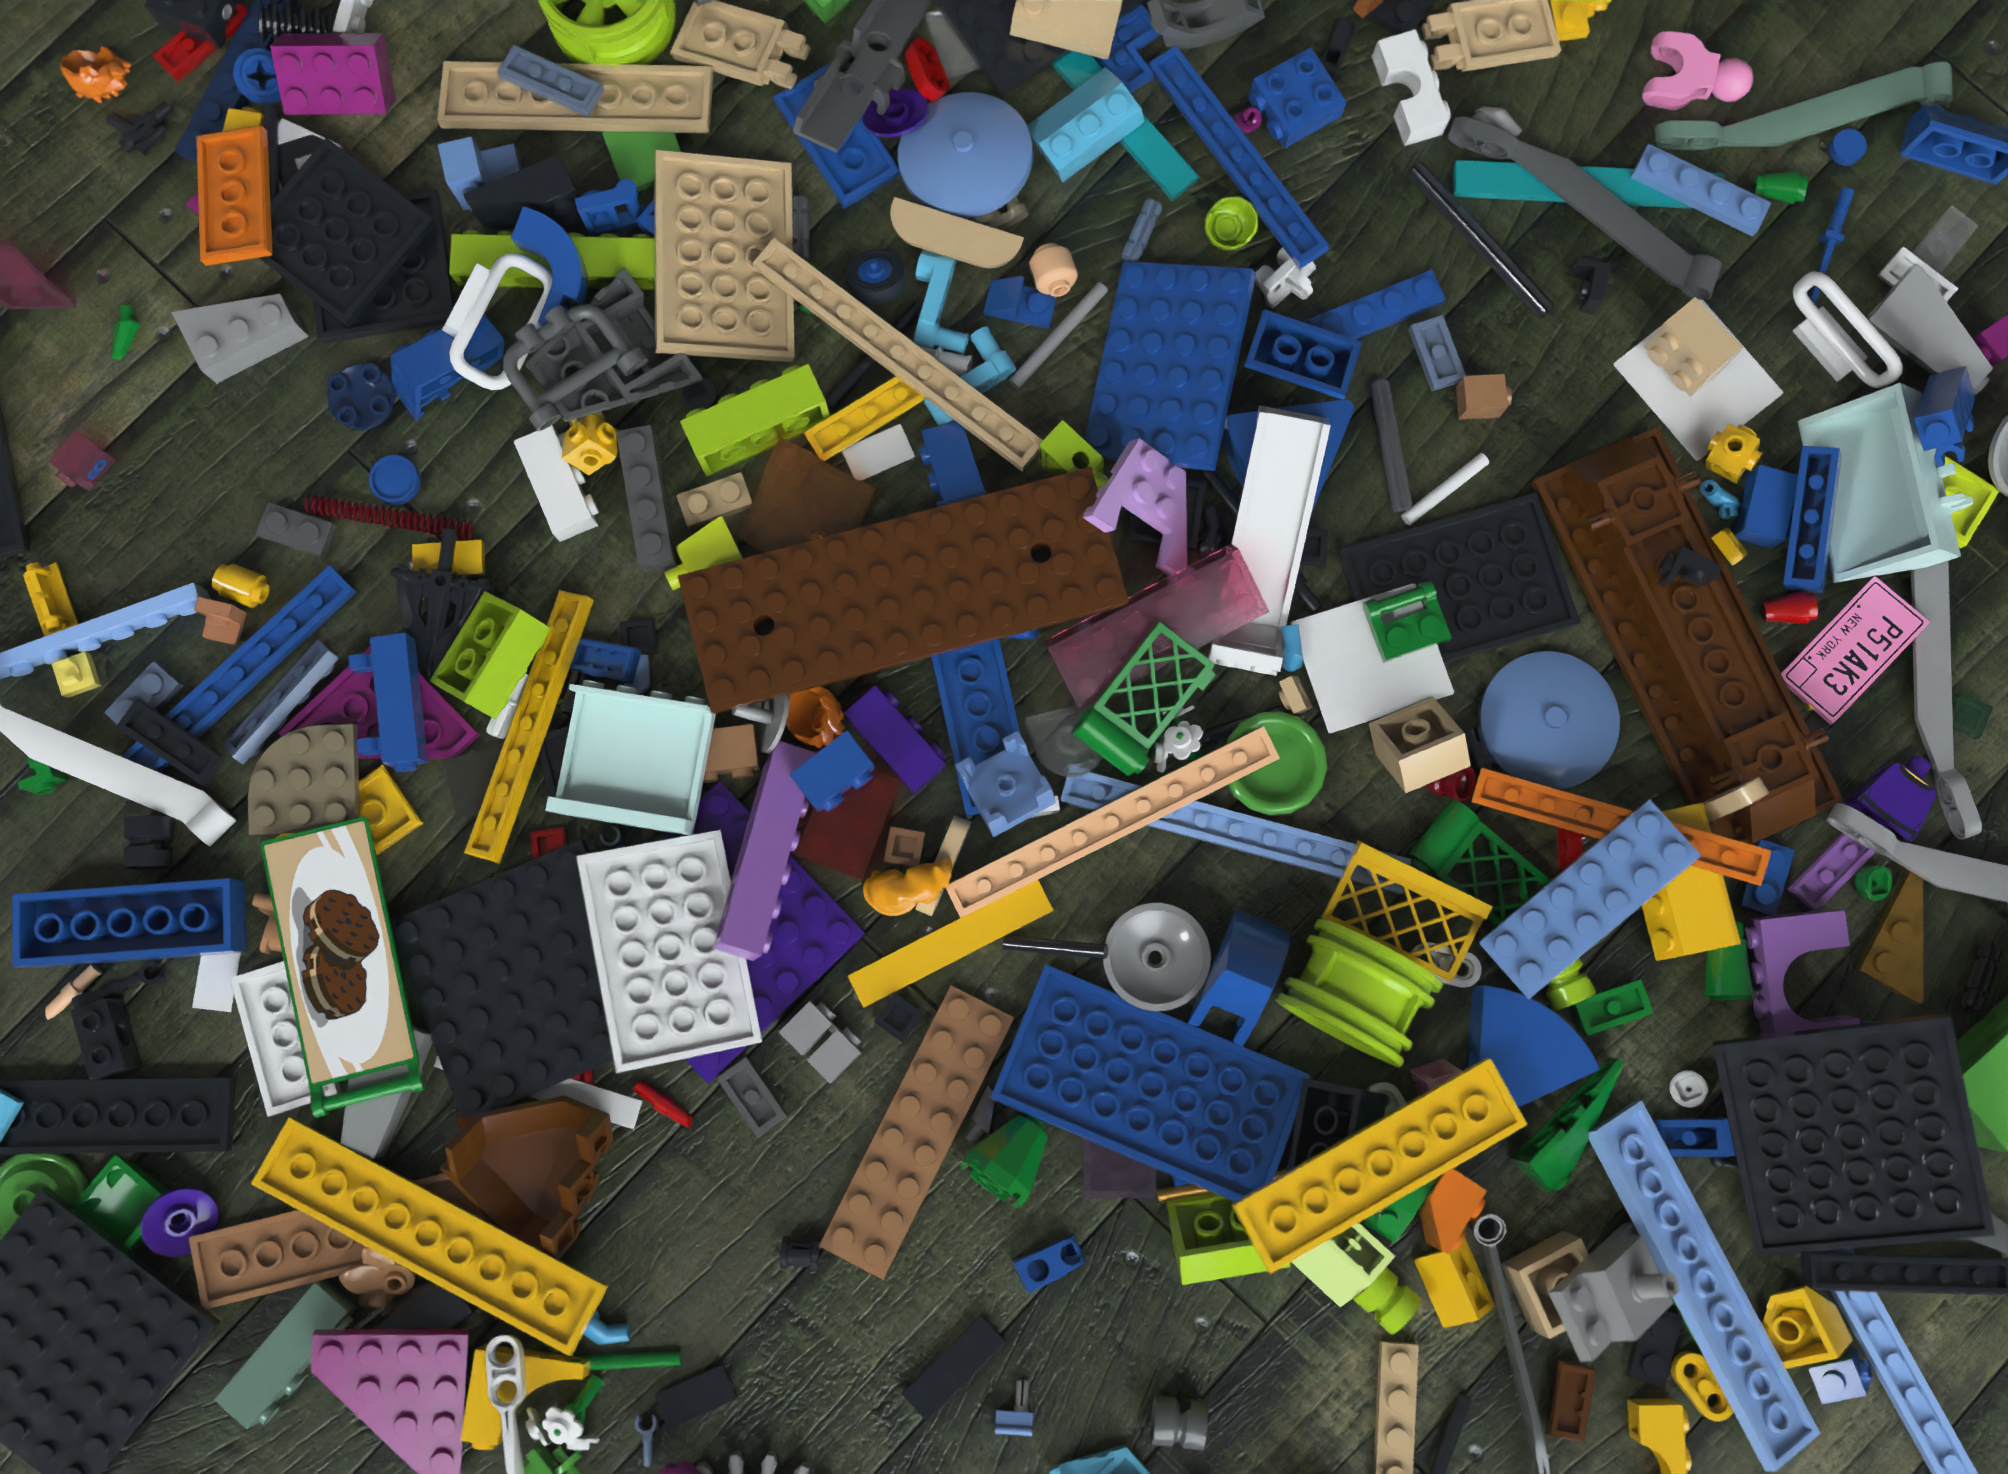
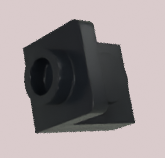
(1594, 281)
(1692, 567)

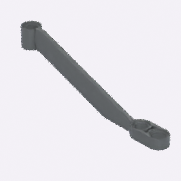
(1690, 273)
(1488, 1239)

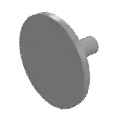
(771, 720)

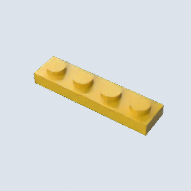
(862, 418)

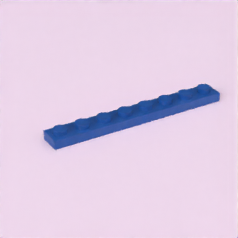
(1238, 157)
(253, 660)

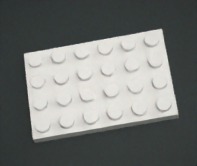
(652, 943)

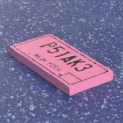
(1853, 650)

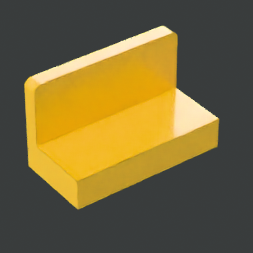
(1455, 1285)

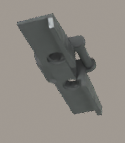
(843, 98)

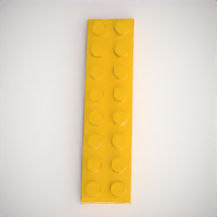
(1378, 1165)

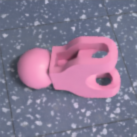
(1696, 73)

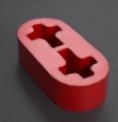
(926, 69)

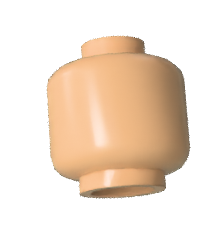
(1053, 269)

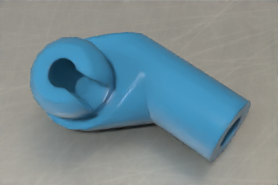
(1721, 499)
(1291, 648)
(606, 1334)

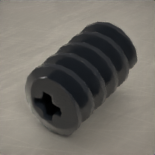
(285, 22)

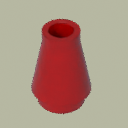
(1792, 608)

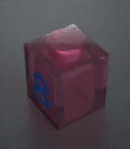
(81, 461)

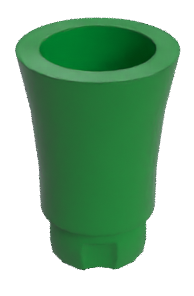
(1728, 972)

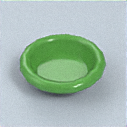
(1294, 777)
(27, 1174)

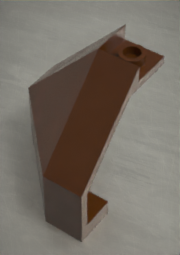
(531, 1167)

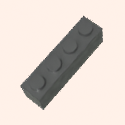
(647, 499)

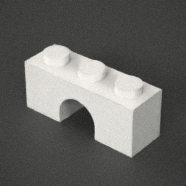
(1405, 61)

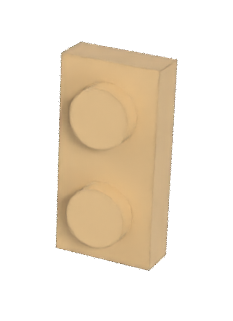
(714, 500)

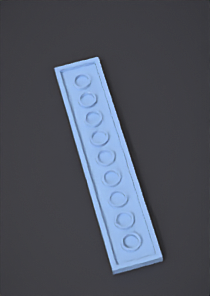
(1708, 1288)

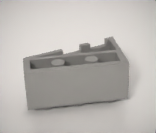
(239, 333)

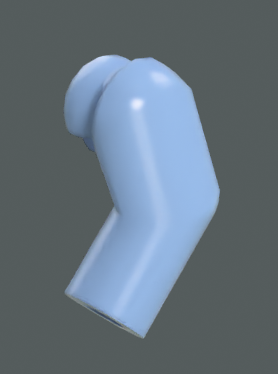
(642, 677)

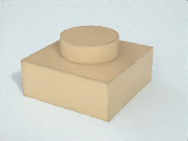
(1294, 695)

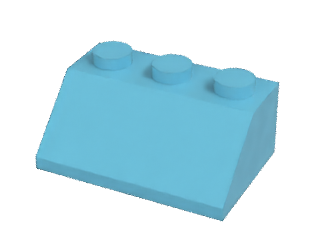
(1085, 123)

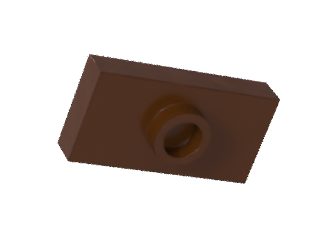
(1570, 1400)

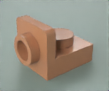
(222, 620)

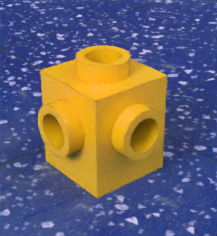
(590, 444)
(1733, 452)

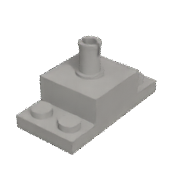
(1613, 1294)

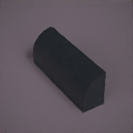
(423, 1308)

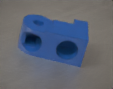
(1048, 1263)

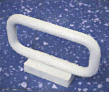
(472, 305)
(1830, 341)

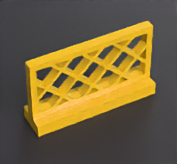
(1420, 883)

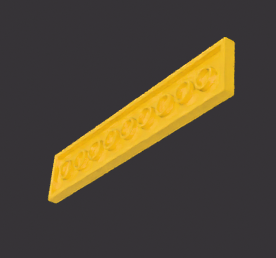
(430, 1236)

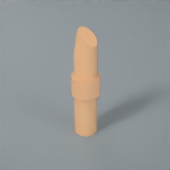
(71, 990)

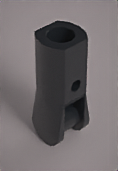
(1337, 45)

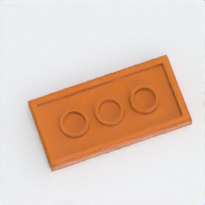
(234, 195)

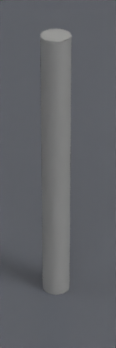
(1058, 335)

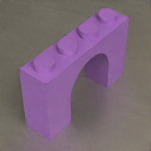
(1773, 946)

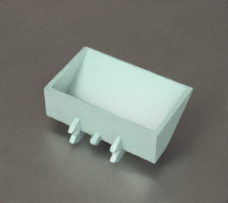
(1889, 490)

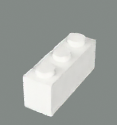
(557, 484)

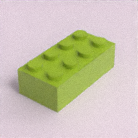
(755, 419)

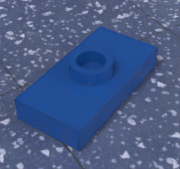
(606, 660)

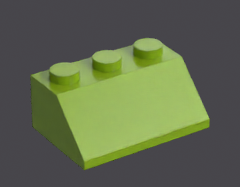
(1210, 1240)

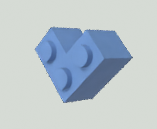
(470, 168)

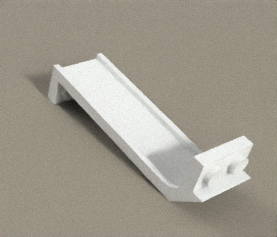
(1273, 530)

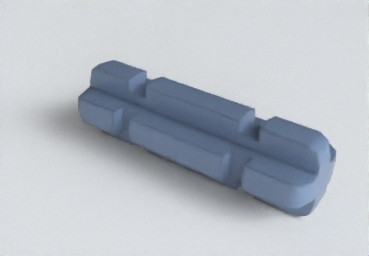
(1141, 231)

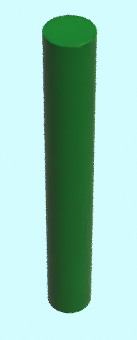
(633, 1360)

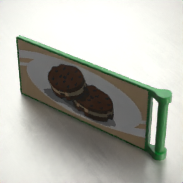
(341, 962)

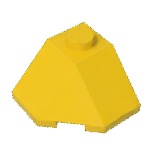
(1805, 1327)

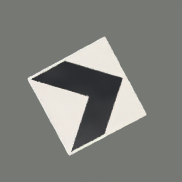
(295, 147)

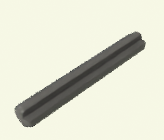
(1390, 446)

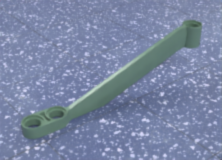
(1914, 84)

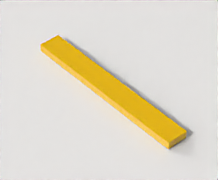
(529, 727)

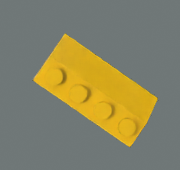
(1693, 908)

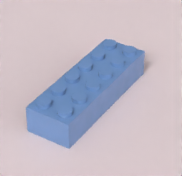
(1589, 898)

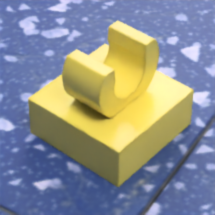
(76, 674)

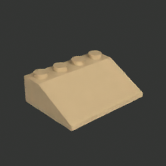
(1068, 24)

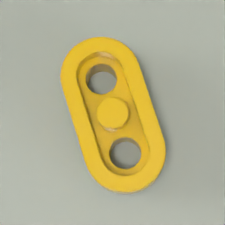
(1700, 1385)

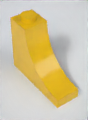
(482, 1420)

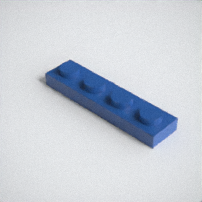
(1383, 307)

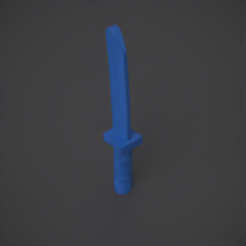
(1832, 235)

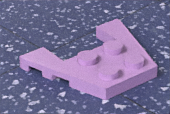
(1153, 492)

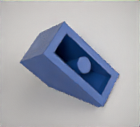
(1697, 1136)

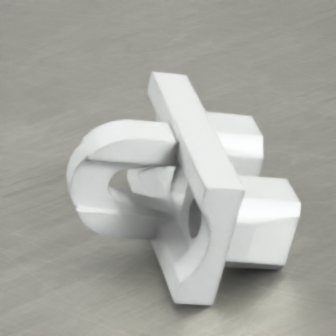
(1283, 281)

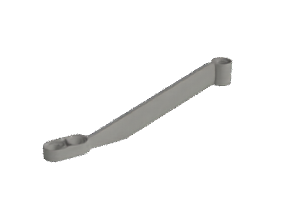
(1934, 697)
(1935, 866)

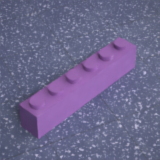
(764, 856)

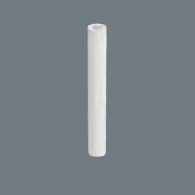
(1445, 489)

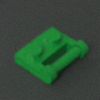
(1410, 632)

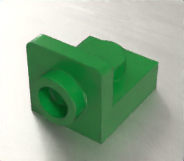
(44, 780)

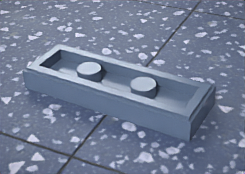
(550, 80)

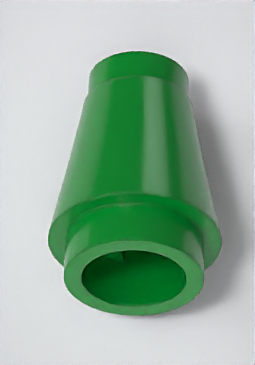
(1782, 186)

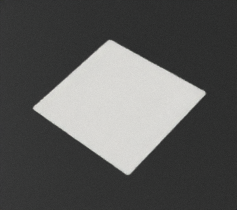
(1728, 398)
(1349, 670)

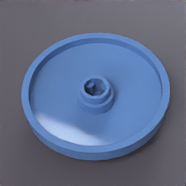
(966, 155)
(1549, 719)

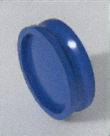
(394, 480)

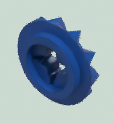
(247, 65)

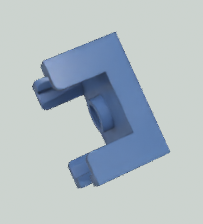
(1006, 786)

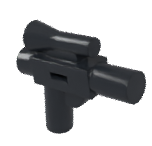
(141, 130)

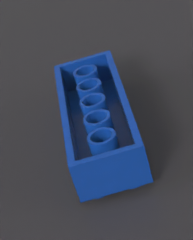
(129, 923)

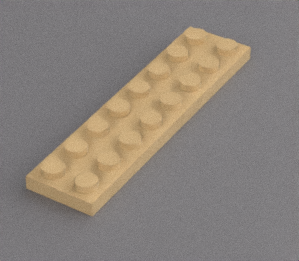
(632, 100)

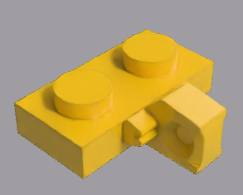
(1572, 15)

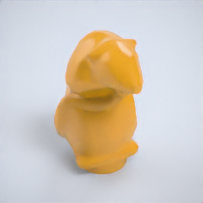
(898, 893)

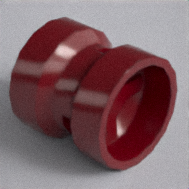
(1456, 785)

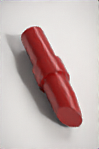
(663, 1103)

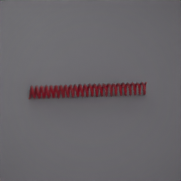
(321, 502)

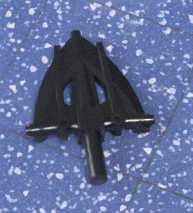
(441, 588)

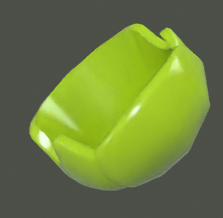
(1231, 223)

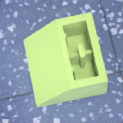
(1345, 1263)

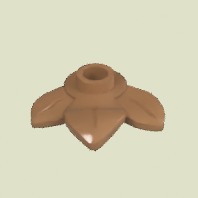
(376, 1279)

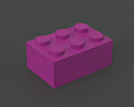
(333, 73)

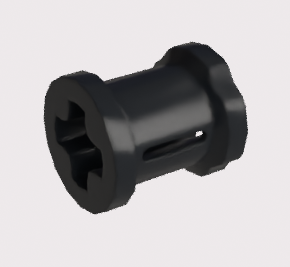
(800, 1253)

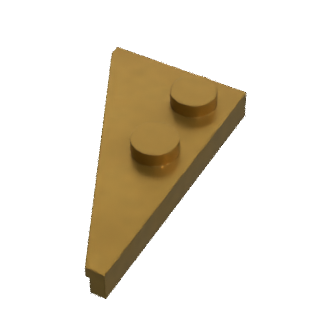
(1896, 946)

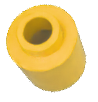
(240, 585)

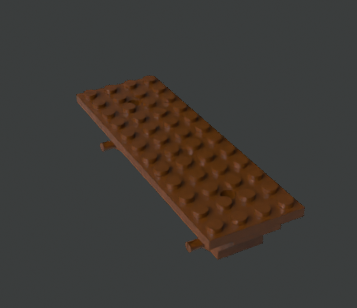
(901, 591)
(1684, 646)

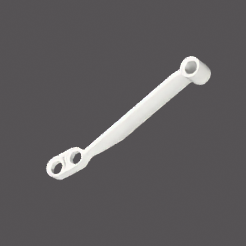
(118, 775)
(496, 1375)

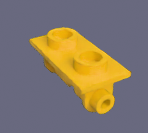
(49, 597)

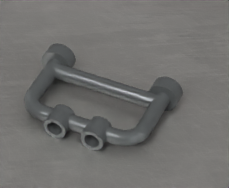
(559, 322)

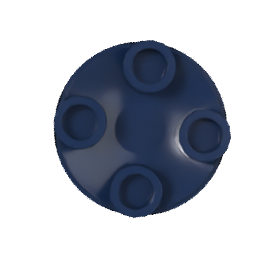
(361, 396)

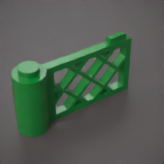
(1113, 736)
(1452, 836)

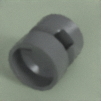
(1179, 1422)

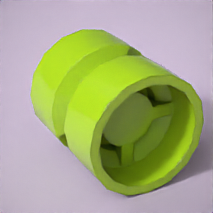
(1569, 987)
(1392, 1303)

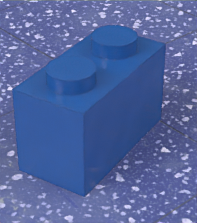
(1766, 507)
(833, 772)

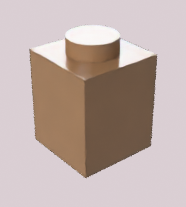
(1483, 396)

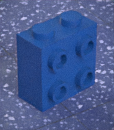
(1297, 98)

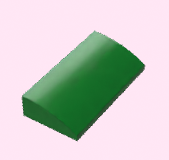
(119, 1200)

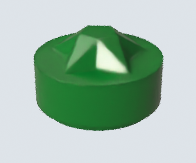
(1873, 882)

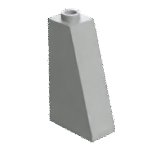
(1926, 328)
(372, 1123)

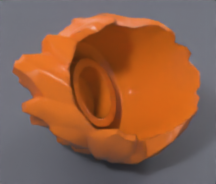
(95, 73)
(815, 716)

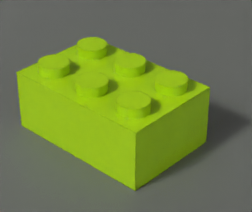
(490, 654)

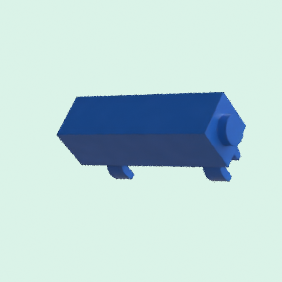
(1946, 413)
(397, 701)

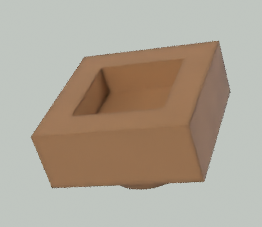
(904, 847)

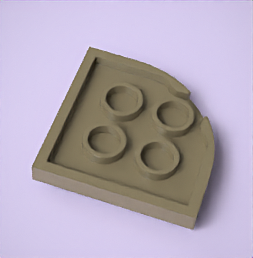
(305, 781)

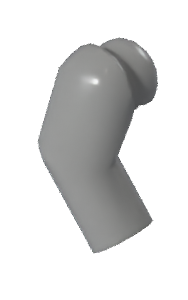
(1498, 118)

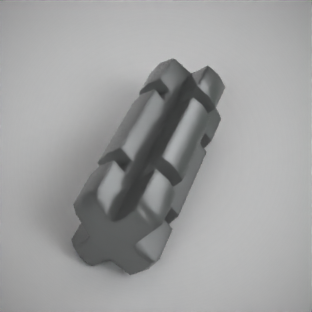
(800, 226)

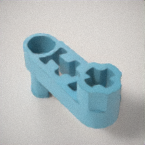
(938, 272)
(993, 371)

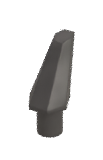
(983, 1118)

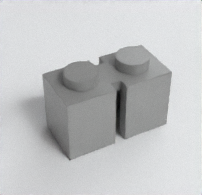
(809, 1027)

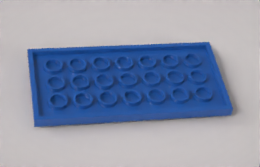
(1150, 1086)

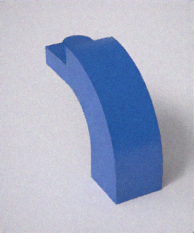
(547, 239)

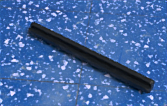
(1481, 240)

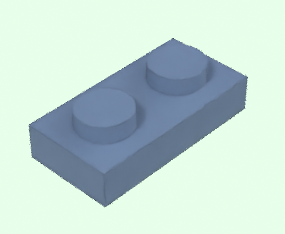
(1436, 353)
(153, 686)

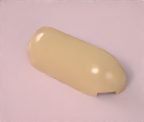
(953, 235)

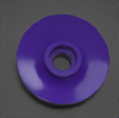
(904, 114)
(171, 1236)

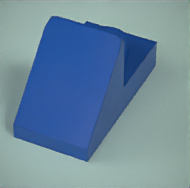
(1019, 303)

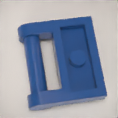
(600, 212)

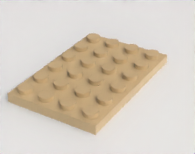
(707, 232)

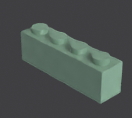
(284, 1355)

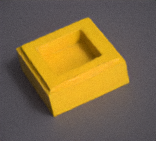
(1729, 546)

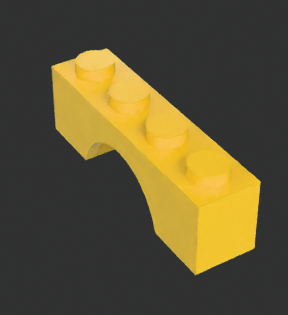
(1662, 1428)

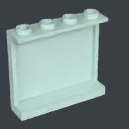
(634, 758)

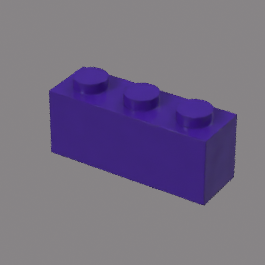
(896, 739)

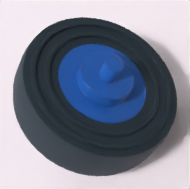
(876, 276)

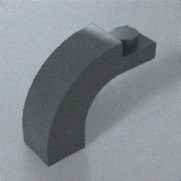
(1203, 21)

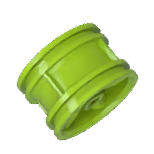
(628, 42)
(1359, 992)

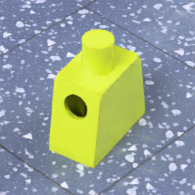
(704, 549)

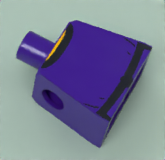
(1896, 797)

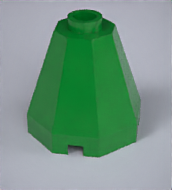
(1009, 1159)

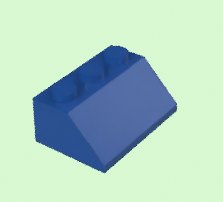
(1957, 144)
(1303, 354)

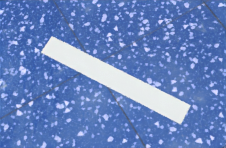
(622, 1109)

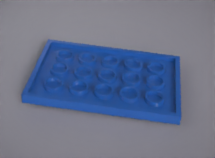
(1170, 361)

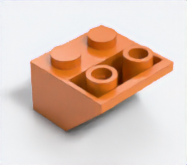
(1449, 1209)

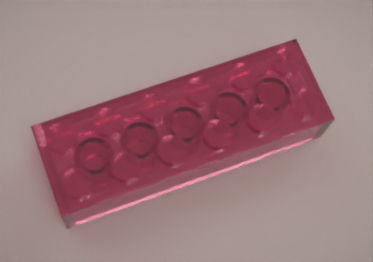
(1193, 603)

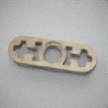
(1735, 798)
(949, 849)

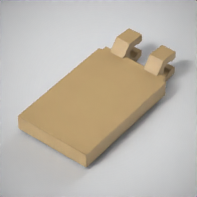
(1492, 33)
(739, 44)

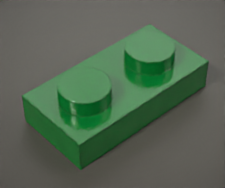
(1612, 1007)

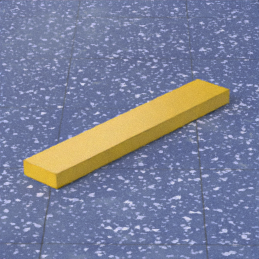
(950, 943)

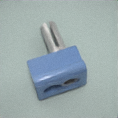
(1020, 1420)

